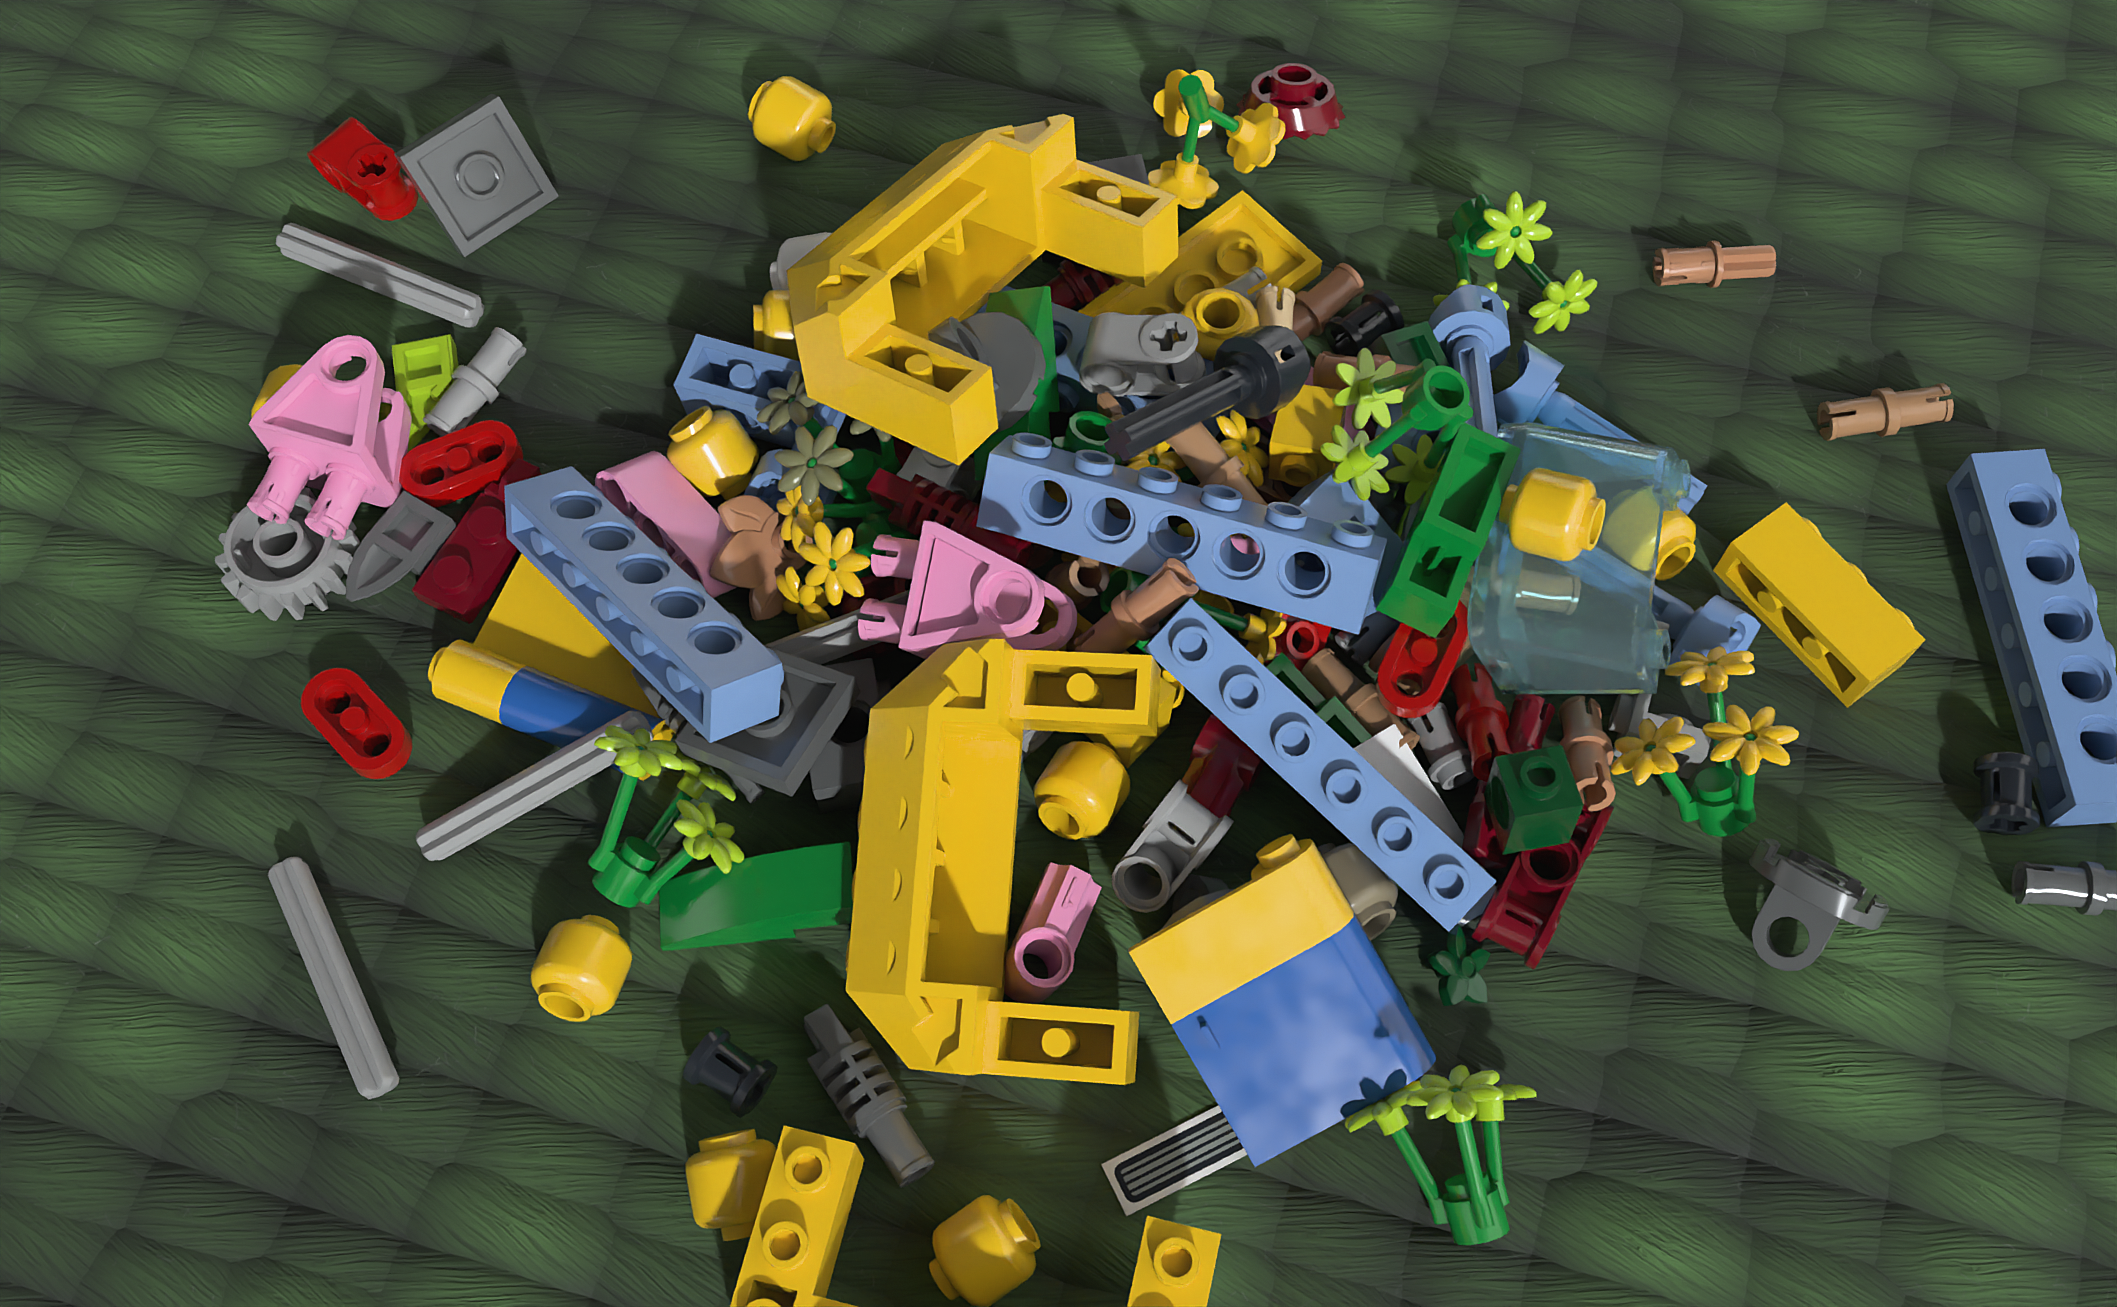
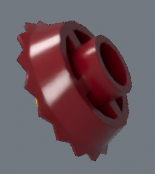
(1302, 98)

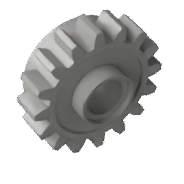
(283, 564)

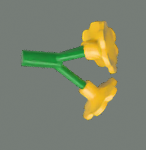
(1189, 108)

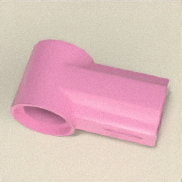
(1050, 931)

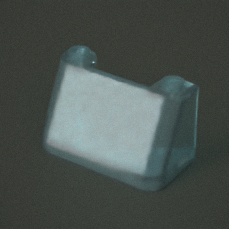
(1590, 618)

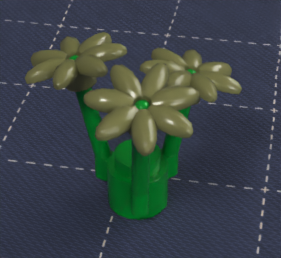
(818, 457)

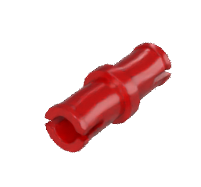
(1480, 718)

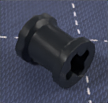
(1364, 324)
(2006, 793)
(730, 1071)

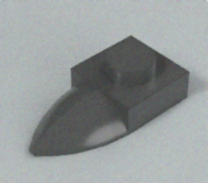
(398, 543)

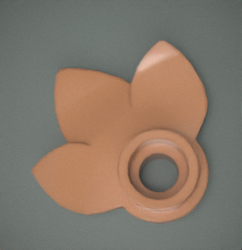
(755, 553)

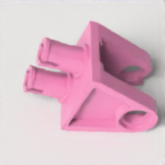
(331, 440)
(960, 596)

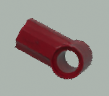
(1220, 768)

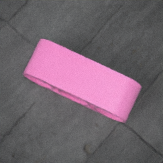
(668, 514)

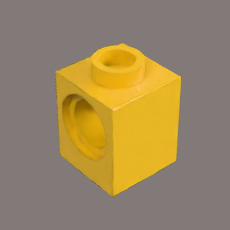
(1300, 433)

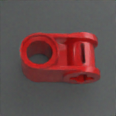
(364, 170)

